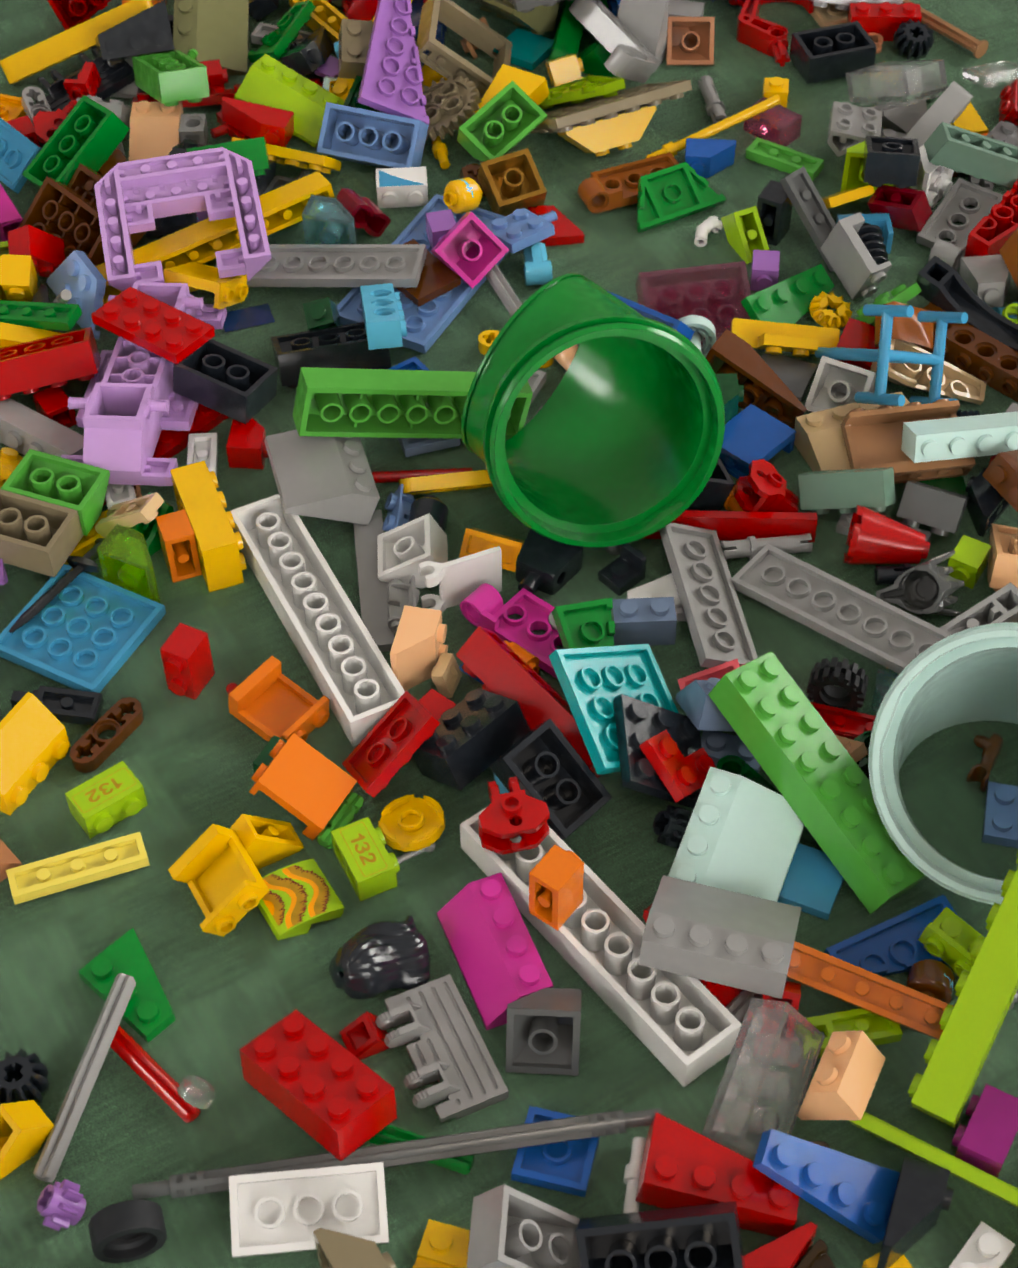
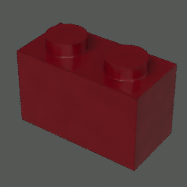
(906, 206)

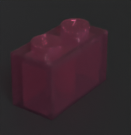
(775, 125)

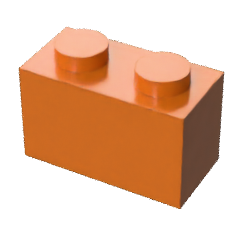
(178, 545)
(556, 886)

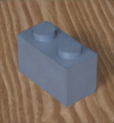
(644, 621)

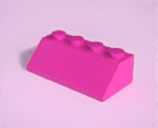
(492, 947)

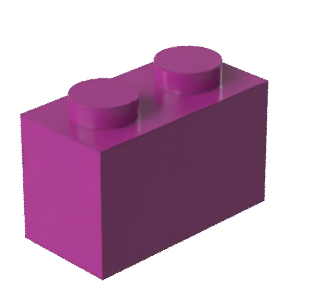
(989, 1131)

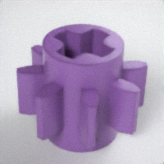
(61, 1205)

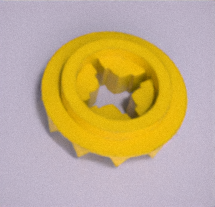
(826, 317)

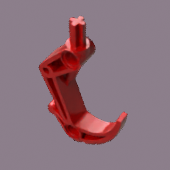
(763, 34)

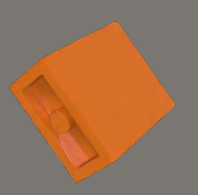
(276, 705)
(303, 783)

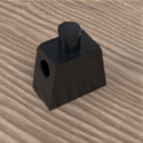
(546, 564)

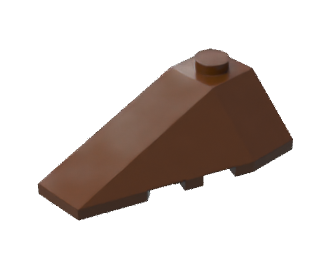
(759, 381)

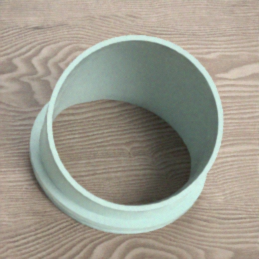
(948, 684)

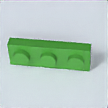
(783, 158)

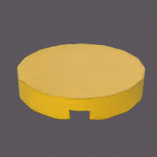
(412, 822)

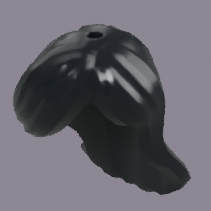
(382, 959)

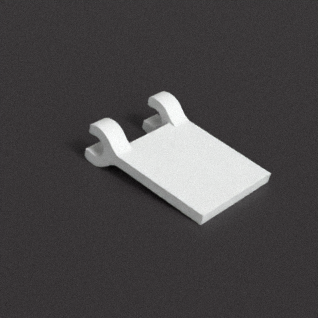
(461, 577)

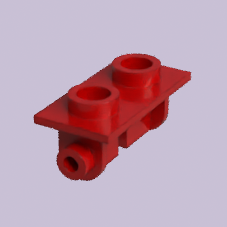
(1009, 103)

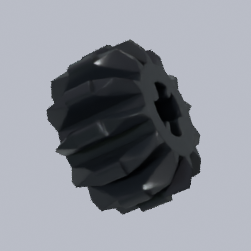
(913, 39)
(22, 1078)

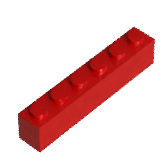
(510, 676)

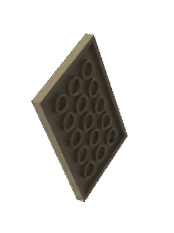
(607, 108)

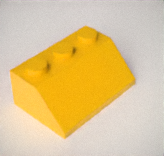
(29, 748)

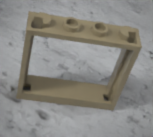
(469, 27)

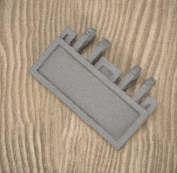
(446, 1050)

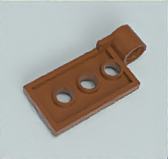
(596, 190)

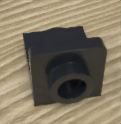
(624, 571)

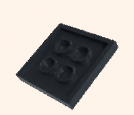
(639, 722)

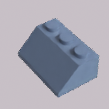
(700, 707)

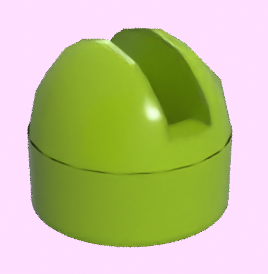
(1012, 310)

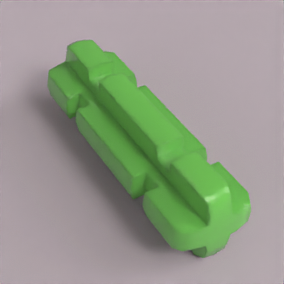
(341, 818)

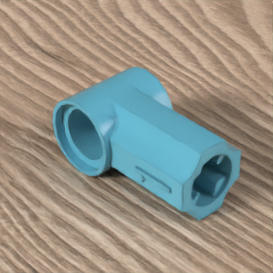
(536, 265)

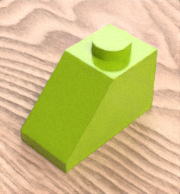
(745, 232)

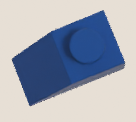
(709, 155)

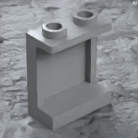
(852, 259)

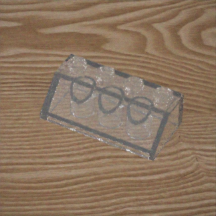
(764, 1076)

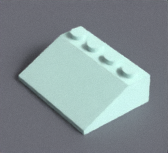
(738, 837)

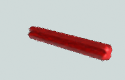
(152, 1074)

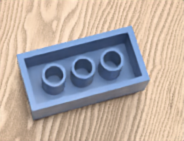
(371, 137)

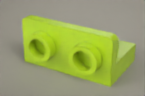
(950, 940)

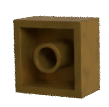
(512, 182)

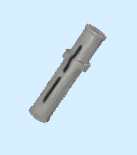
(714, 107)
(752, 546)

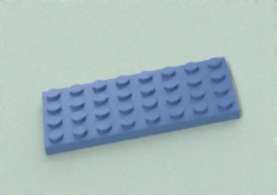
(430, 320)

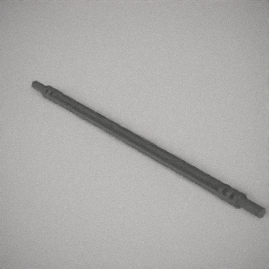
(411, 1151)

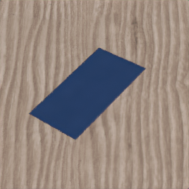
(248, 317)

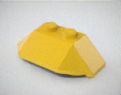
(611, 132)

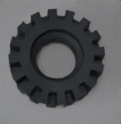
(828, 674)

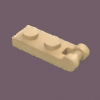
(130, 513)

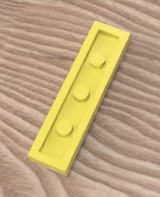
(77, 867)

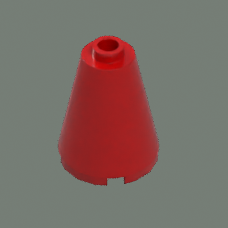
(882, 540)

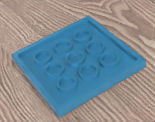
(81, 632)

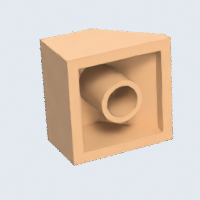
(417, 645)
(843, 1078)

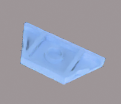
(84, 282)

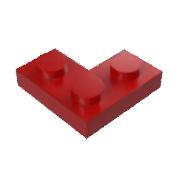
(678, 773)

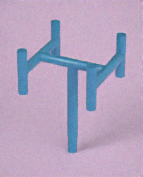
(884, 355)

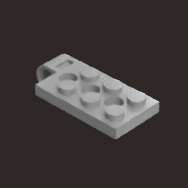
(950, 211)

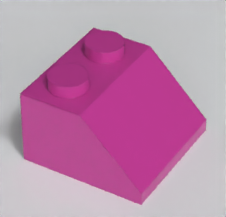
(470, 249)

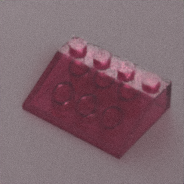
(699, 290)

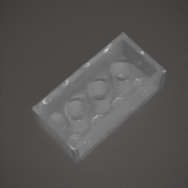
(897, 82)

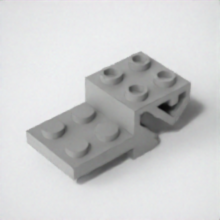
(852, 123)

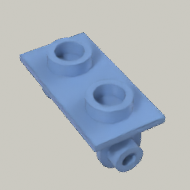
(398, 509)

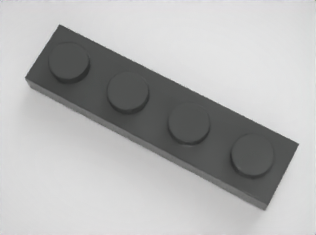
(809, 207)

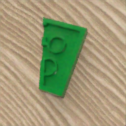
(148, 1007)

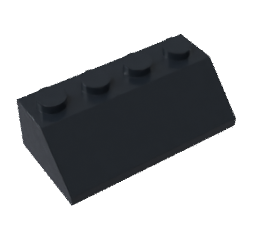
(326, 348)
(663, 1238)

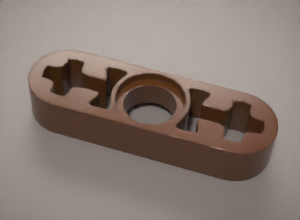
(105, 747)

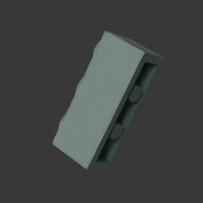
(846, 489)

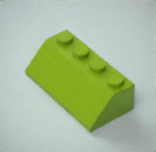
(283, 88)

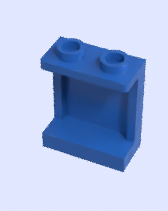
(752, 437)

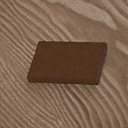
(433, 282)

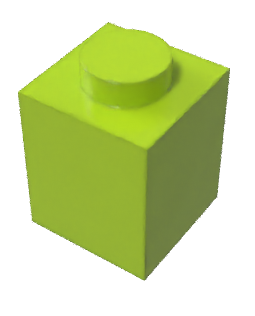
(969, 560)

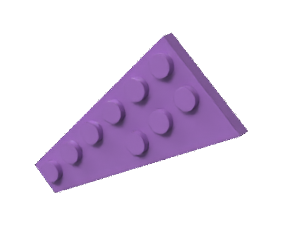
(393, 64)

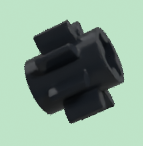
(671, 825)

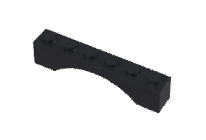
(947, 290)

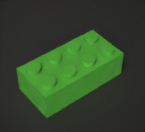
(171, 77)

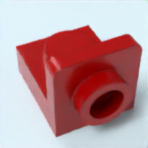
(87, 82)

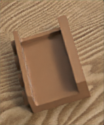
(875, 440)

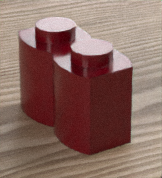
(365, 212)

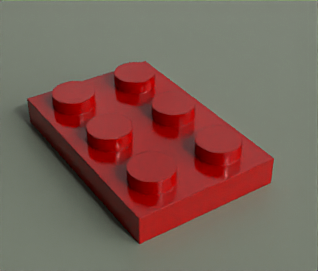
(390, 744)

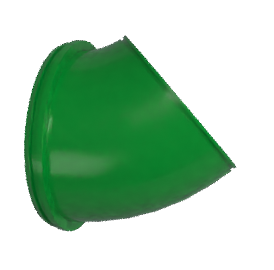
(619, 437)

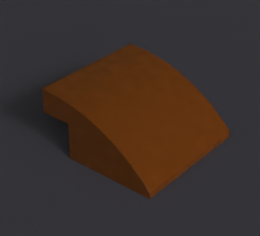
(71, 214)

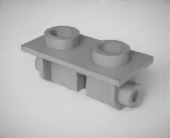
(400, 594)

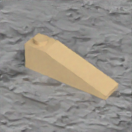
(955, 382)

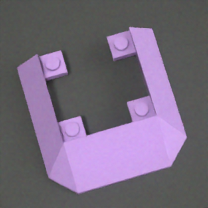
(174, 185)

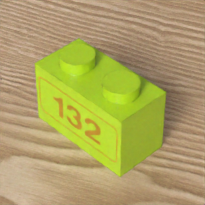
(106, 799)
(365, 858)

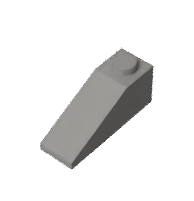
(996, 608)

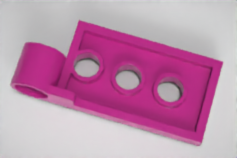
(486, 609)

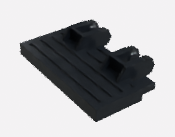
(113, 75)

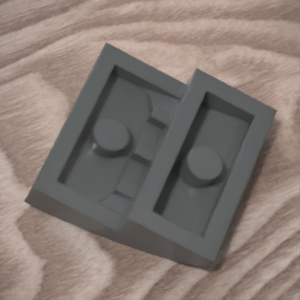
(793, 372)

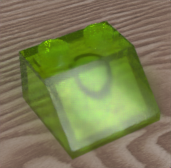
(128, 562)

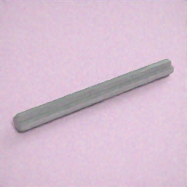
(84, 1078)

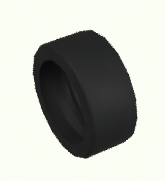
(127, 1231)

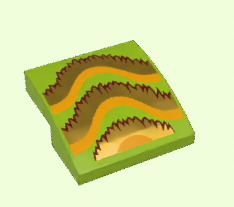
(297, 899)

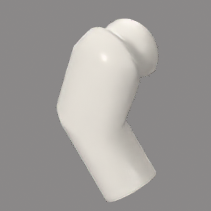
(702, 230)

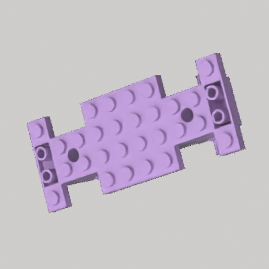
(135, 400)

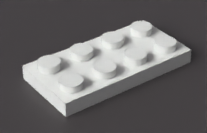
(284, 1207)

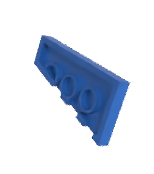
(893, 944)
(834, 1182)

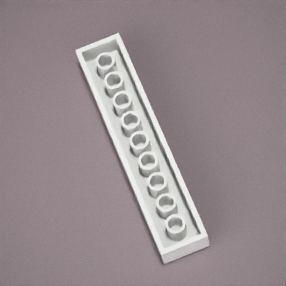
(317, 616)
(603, 944)

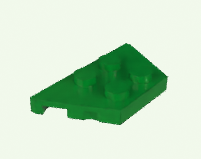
(672, 196)

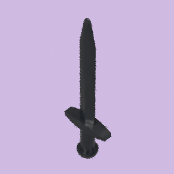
(79, 564)

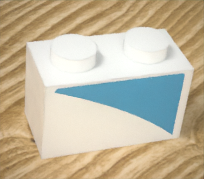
(401, 187)

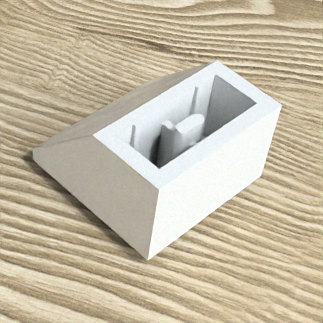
(932, 179)

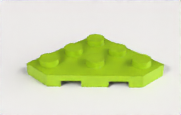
(584, 88)

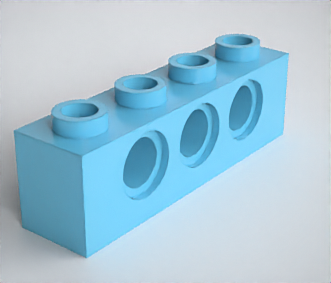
(383, 316)

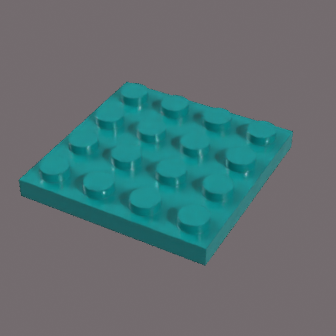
(598, 676)

